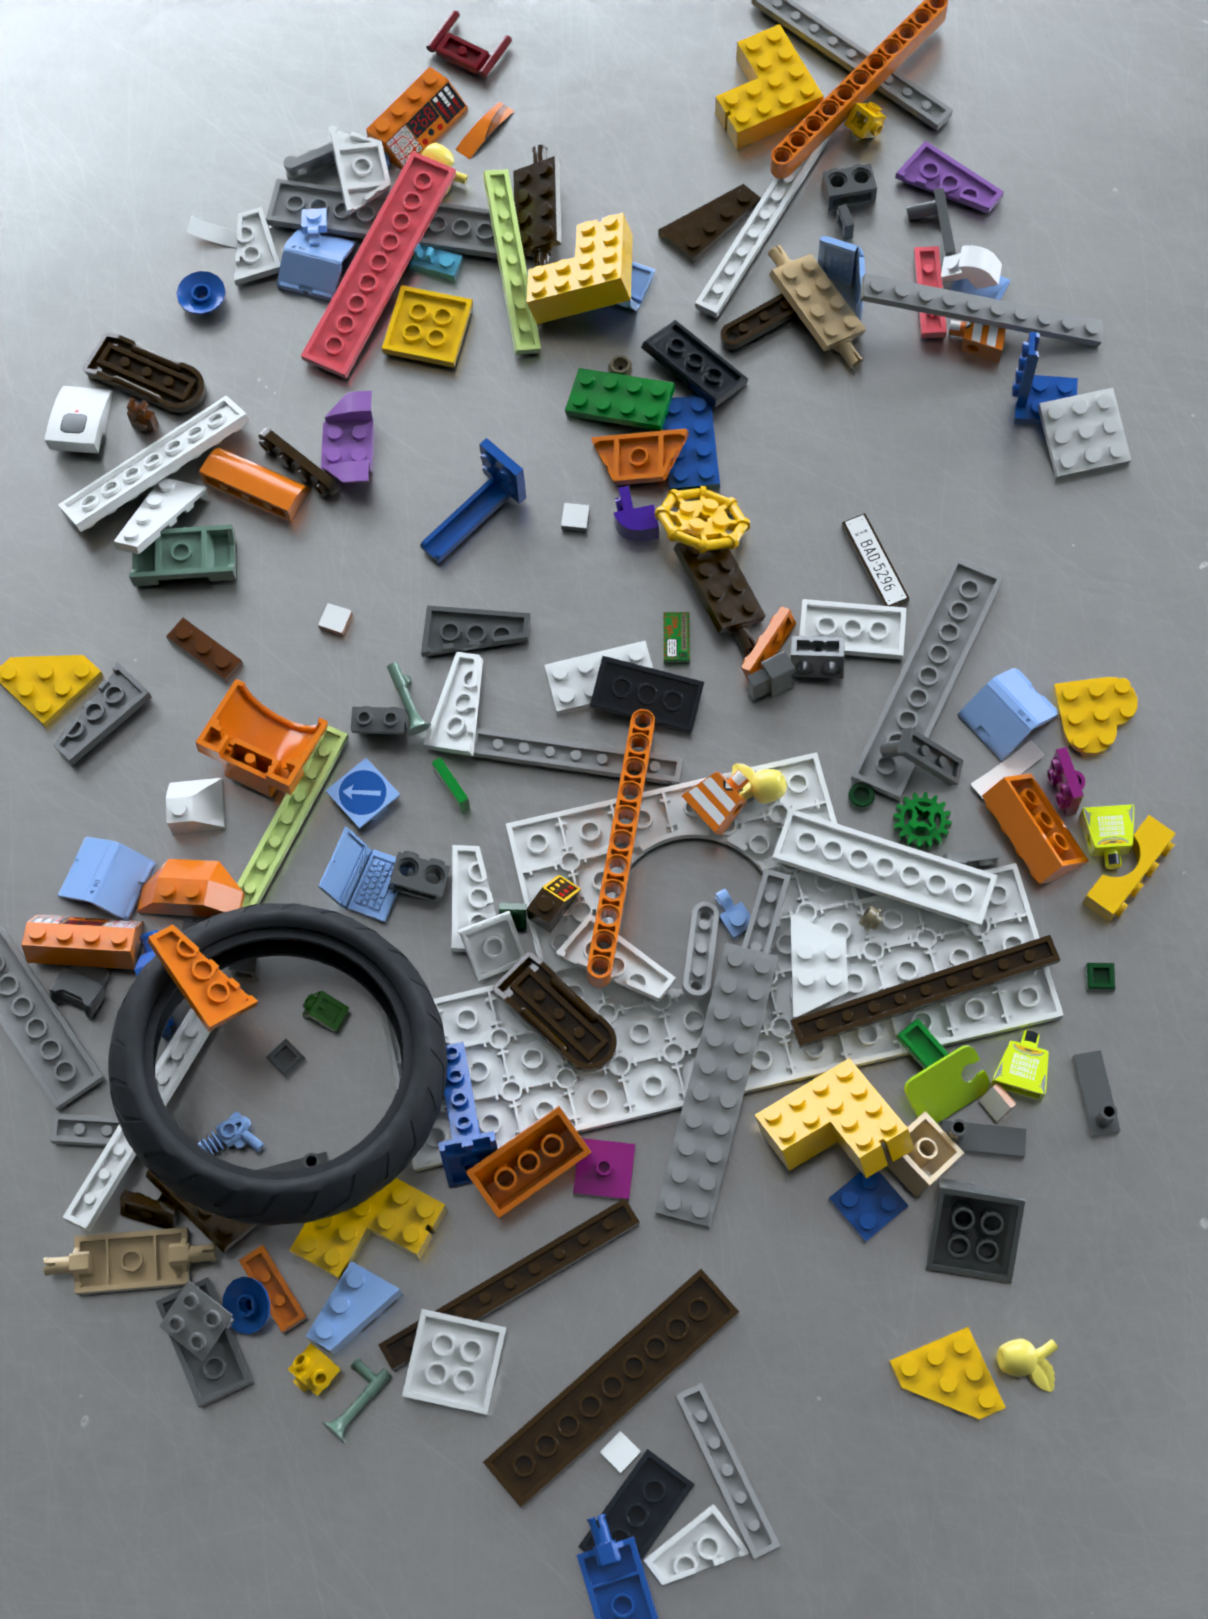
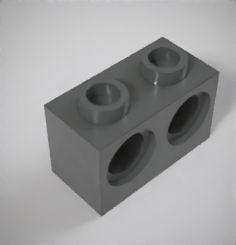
(849, 190)
(818, 656)
(417, 883)

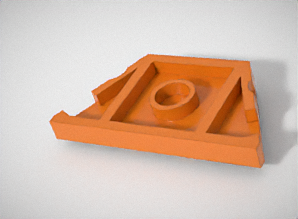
(640, 456)

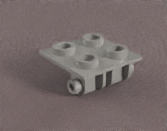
(196, 1320)

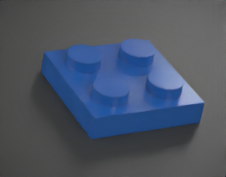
(868, 1204)

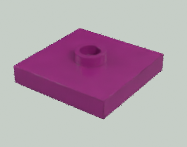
(605, 1170)

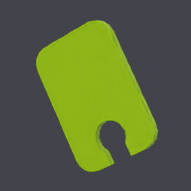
(941, 1087)

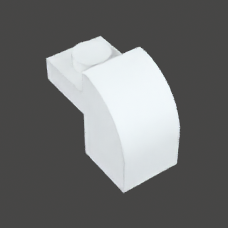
(974, 263)

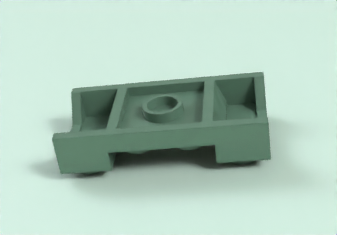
(187, 554)

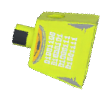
(1108, 832)
(1023, 1068)

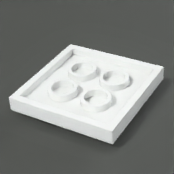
(1084, 433)
(454, 1361)

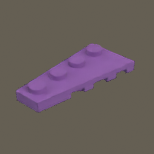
(934, 170)

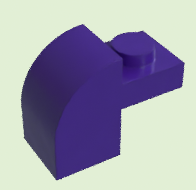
(634, 523)

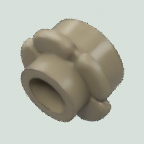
(620, 361)
(871, 918)

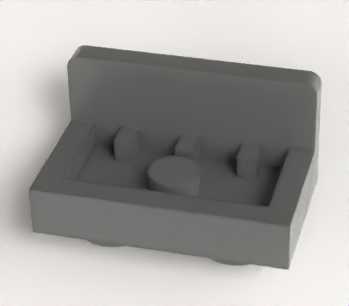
(379, 720)

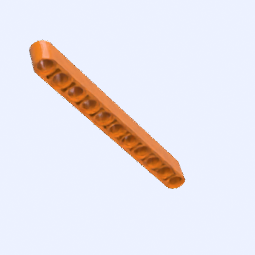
(857, 87)
(620, 857)

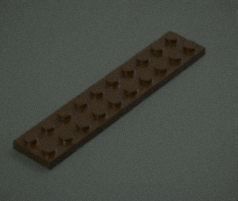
(610, 1388)

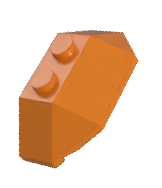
(190, 889)

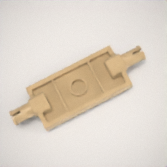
(817, 303)
(130, 1260)

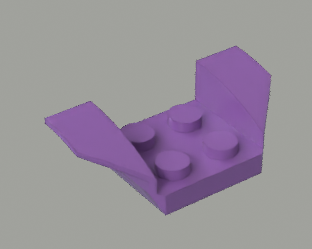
(349, 438)

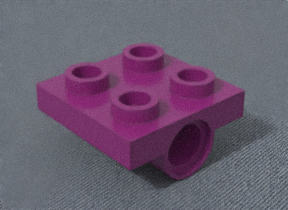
(1067, 782)

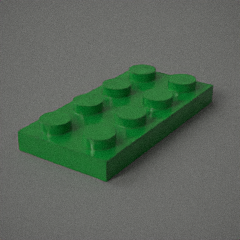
(620, 399)

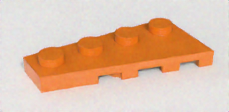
(200, 980)

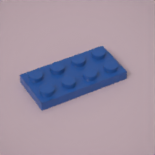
(698, 458)

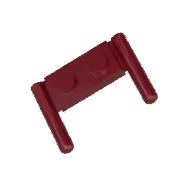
(463, 52)

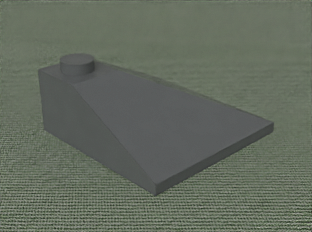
(974, 1231)

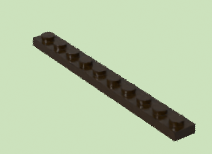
(924, 991)
(523, 1275)

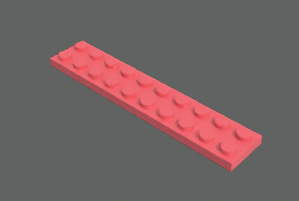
(378, 265)

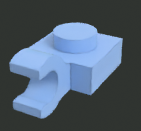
(313, 223)
(734, 917)

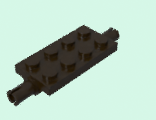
(539, 205)
(722, 591)

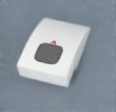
(78, 419)

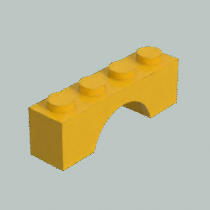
(1110, 893)

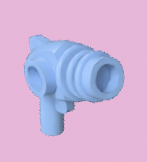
(230, 1133)

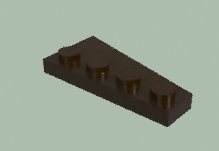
(708, 224)

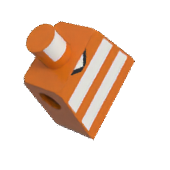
(979, 339)
(718, 799)

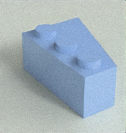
(351, 1307)

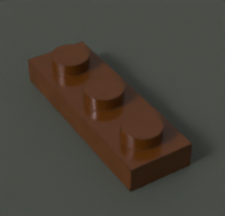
(204, 650)

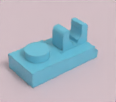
(436, 262)

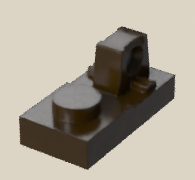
(147, 1210)

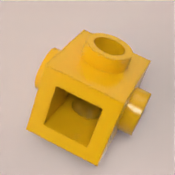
(865, 120)
(313, 1370)

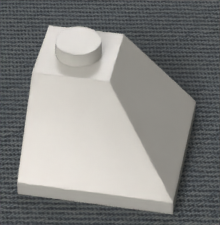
(195, 806)

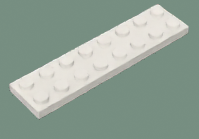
(154, 463)
(885, 868)

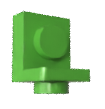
(324, 1009)

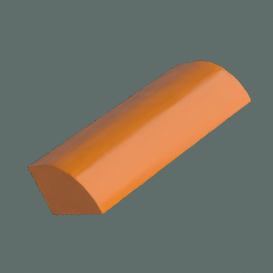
(253, 483)

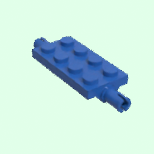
(615, 1576)

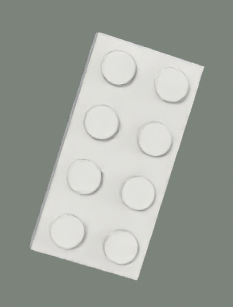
(866, 628)
(575, 678)

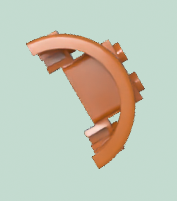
(257, 743)

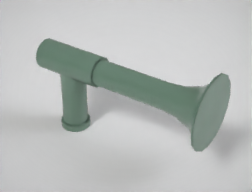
(401, 683)
(376, 1383)

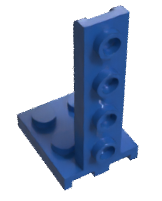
(1035, 389)
(504, 481)
(467, 1143)

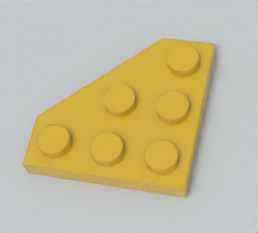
(48, 683)
(950, 1375)

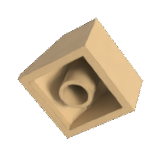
(930, 1158)

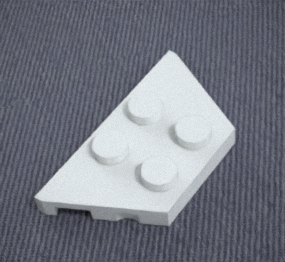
(359, 168)
(816, 966)

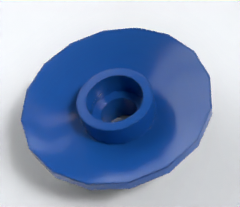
(197, 285)
(238, 1301)

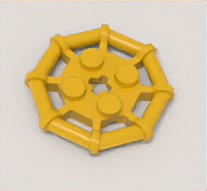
(691, 518)

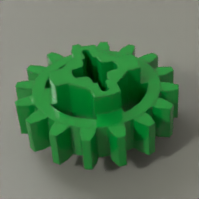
(921, 832)

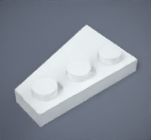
(255, 248)
(696, 1547)

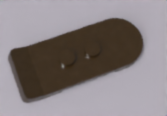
(146, 374)
(557, 1014)

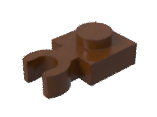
(141, 417)

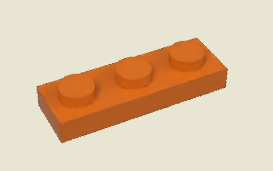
(770, 642)
(283, 1304)

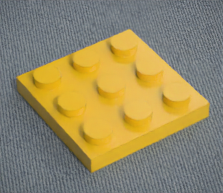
(427, 326)

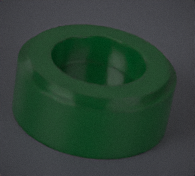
(861, 796)

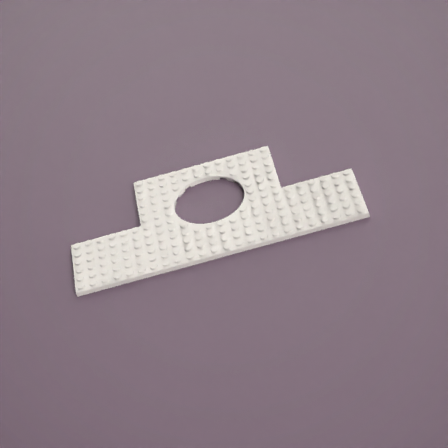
(523, 1078)

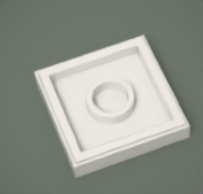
(492, 945)

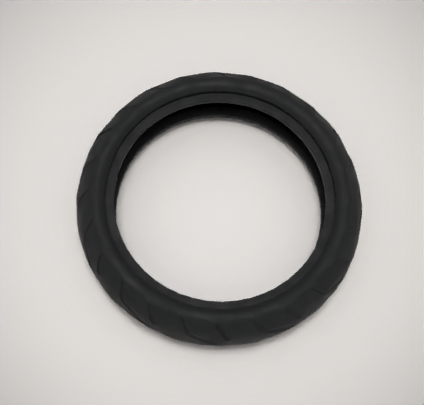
(299, 1194)

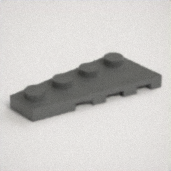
(468, 629)
(109, 708)

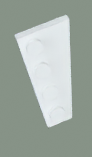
(157, 512)
(457, 710)
(469, 892)
(630, 968)

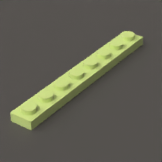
(511, 260)
(290, 818)

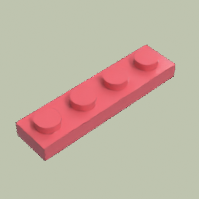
(929, 273)

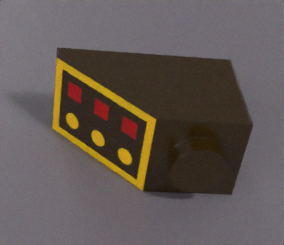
(552, 902)

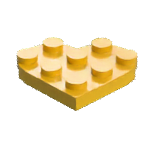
(1093, 711)

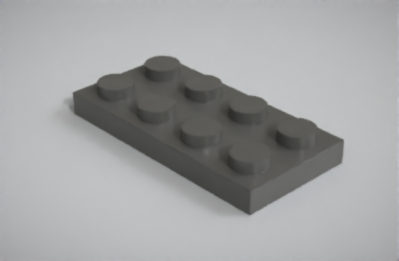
(223, 1367)

